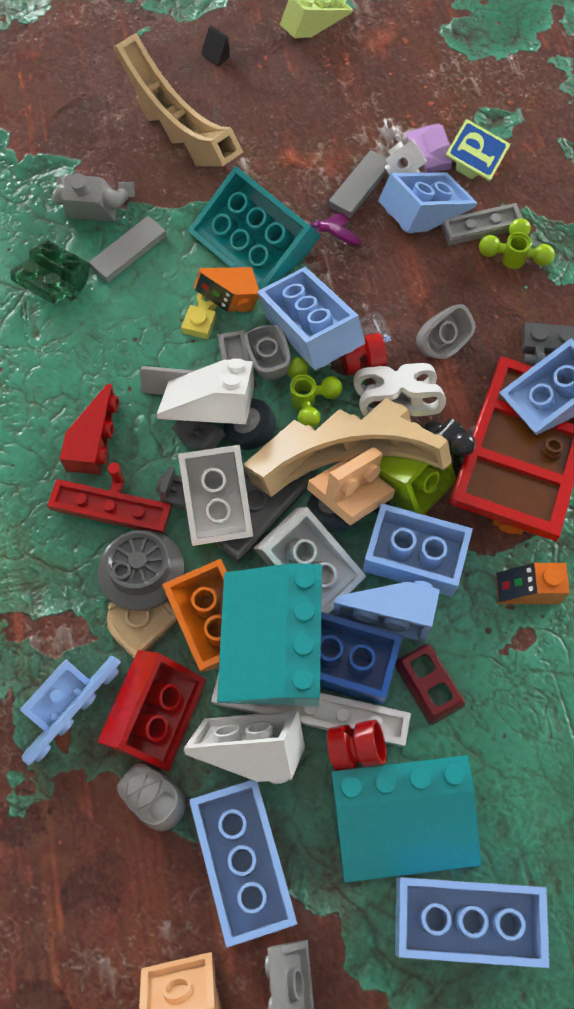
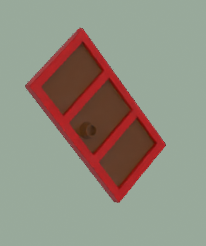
(512, 471)

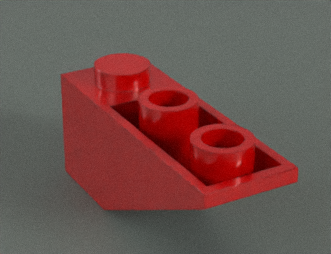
(87, 438)

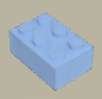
(417, 548)

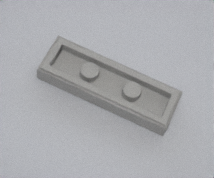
(359, 184)
(480, 224)
(127, 249)

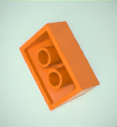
(198, 608)

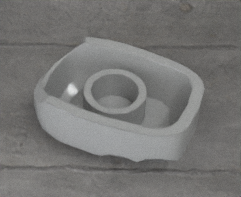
(446, 332)
(268, 351)
(152, 797)

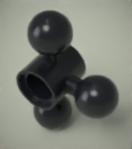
(459, 440)

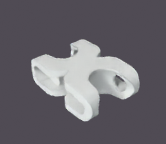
(400, 388)

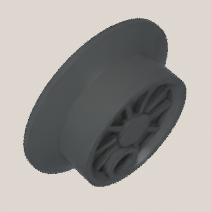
(136, 568)

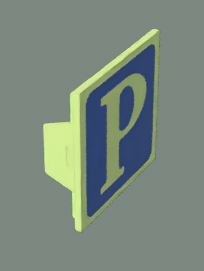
(477, 151)

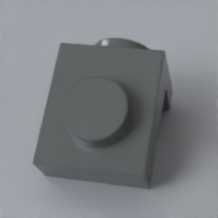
(198, 434)
(171, 489)

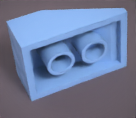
(424, 200)
(546, 391)
(396, 608)

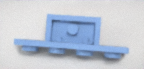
(60, 700)

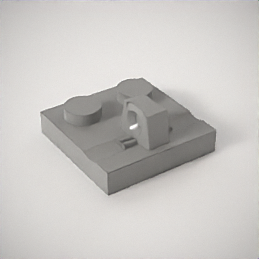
(289, 976)

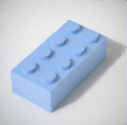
(312, 318)
(242, 863)
(471, 922)

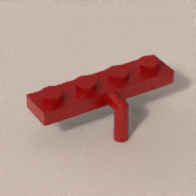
(110, 505)

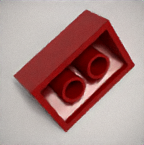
(152, 709)

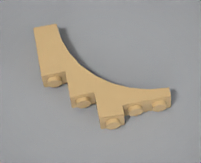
(205, 140)
(340, 438)

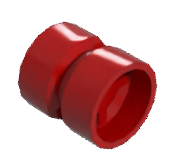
(367, 355)
(359, 745)

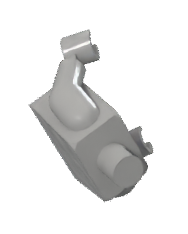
(90, 197)

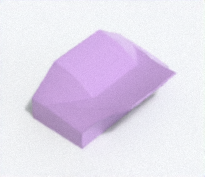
(434, 146)

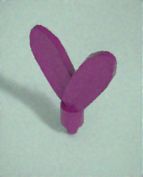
(334, 226)

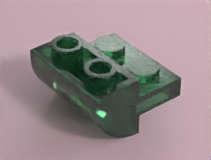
(52, 273)

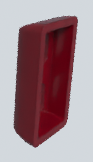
(419, 686)

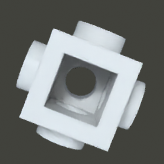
(410, 152)

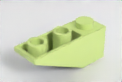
(310, 17)

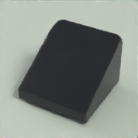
(216, 46)

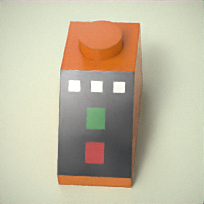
(228, 287)
(533, 584)

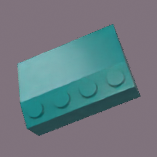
(253, 229)
(271, 636)
(406, 818)

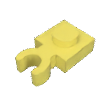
(200, 319)

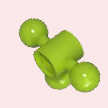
(517, 247)
(330, 388)

